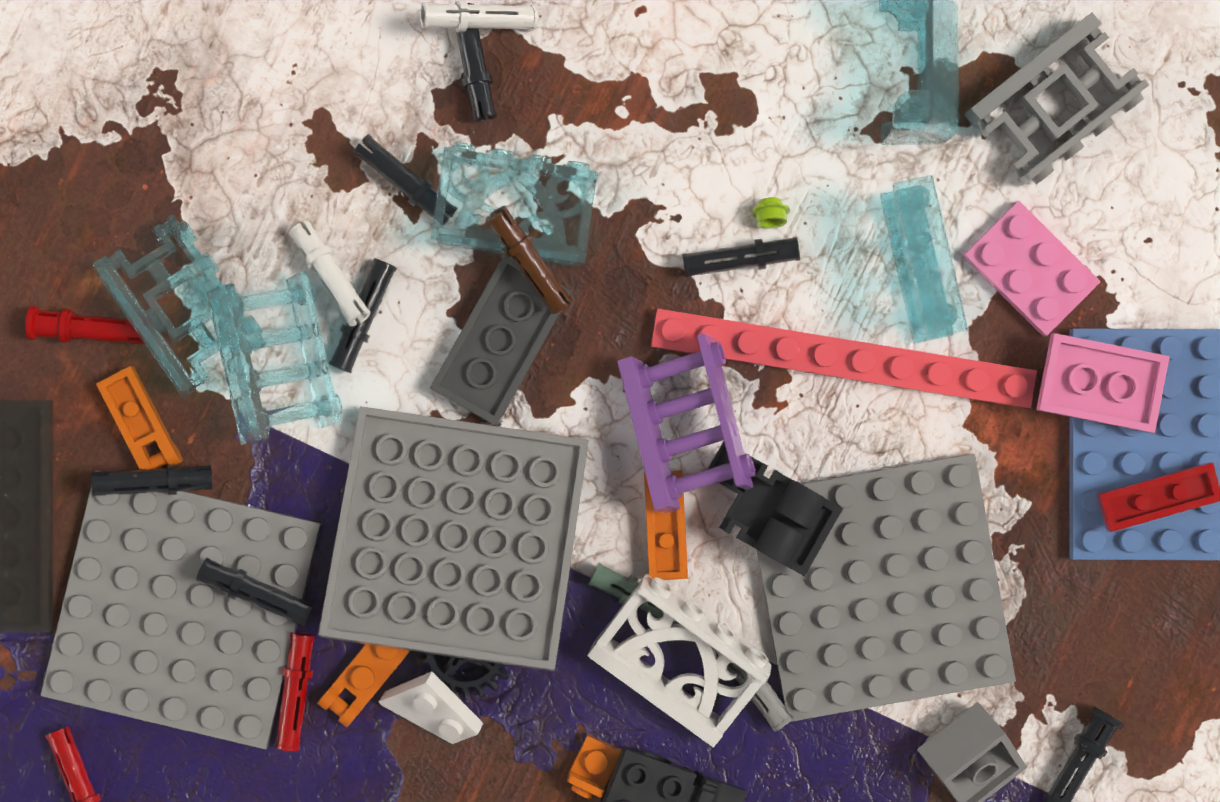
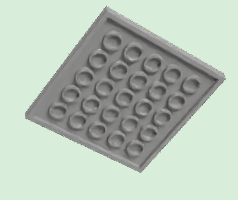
(455, 539)
(896, 596)
(159, 643)

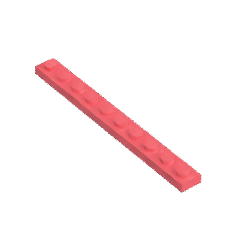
(848, 359)

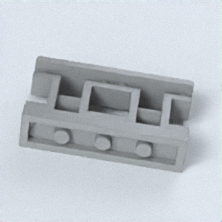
(1038, 77)

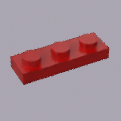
(1159, 497)

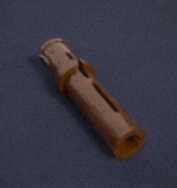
(520, 248)

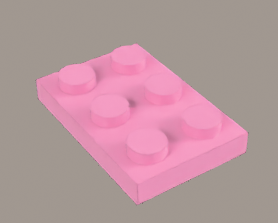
(1031, 268)
(1102, 383)

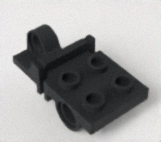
(778, 516)
(652, 778)

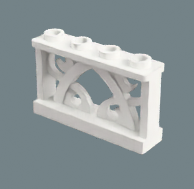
(647, 680)

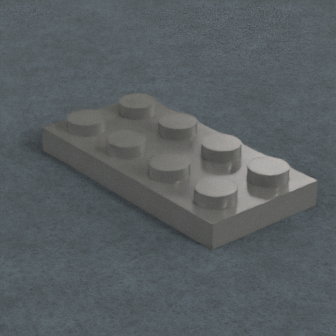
(496, 344)

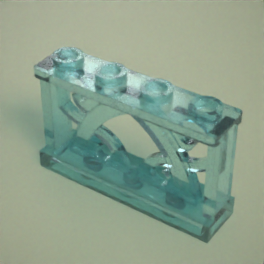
(465, 230)

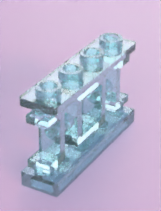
(154, 321)

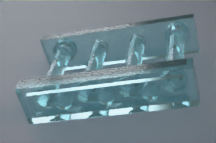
(923, 260)
(246, 383)

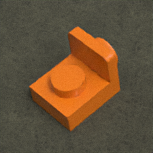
(593, 767)

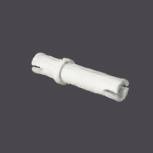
(478, 16)
(321, 261)

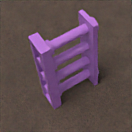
(648, 414)

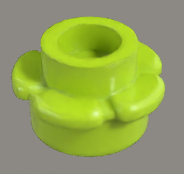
(770, 213)

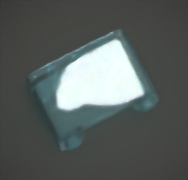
(932, 111)

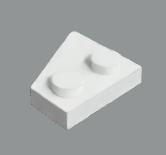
(433, 707)

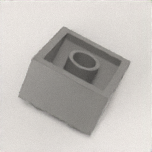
(972, 756)

